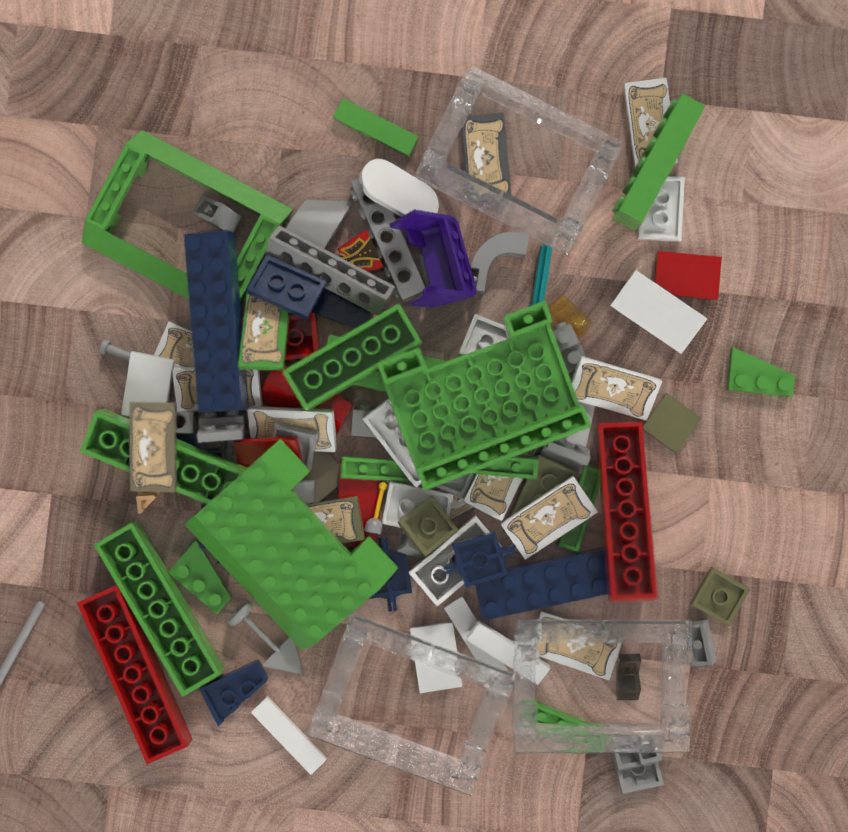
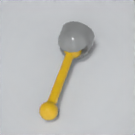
(374, 524)

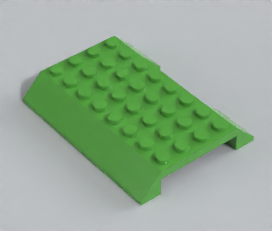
(484, 401)
(286, 551)

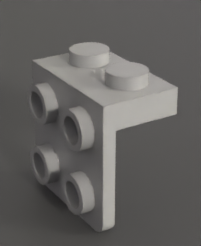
(567, 453)

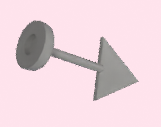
(285, 655)

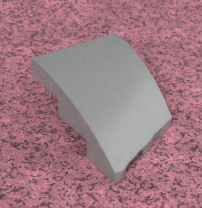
(319, 220)
(637, 771)

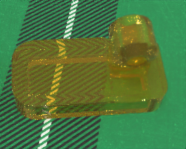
(567, 312)

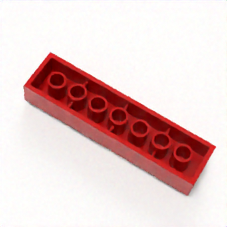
(625, 513)
(135, 675)

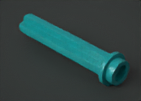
(541, 274)

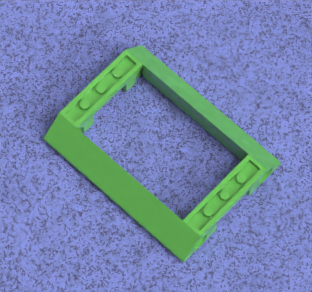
(133, 163)

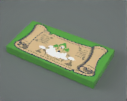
(263, 336)

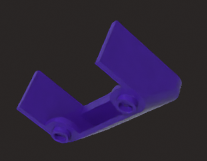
(443, 256)

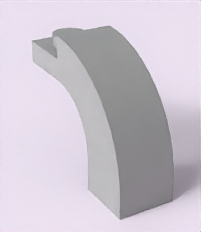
(498, 246)

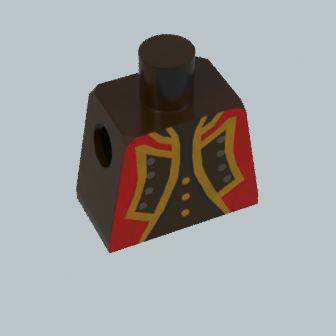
(361, 253)

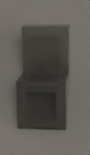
(627, 677)

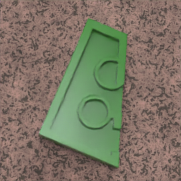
(757, 376)
(200, 578)

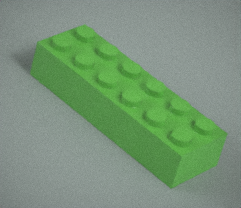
(660, 158)
(351, 357)

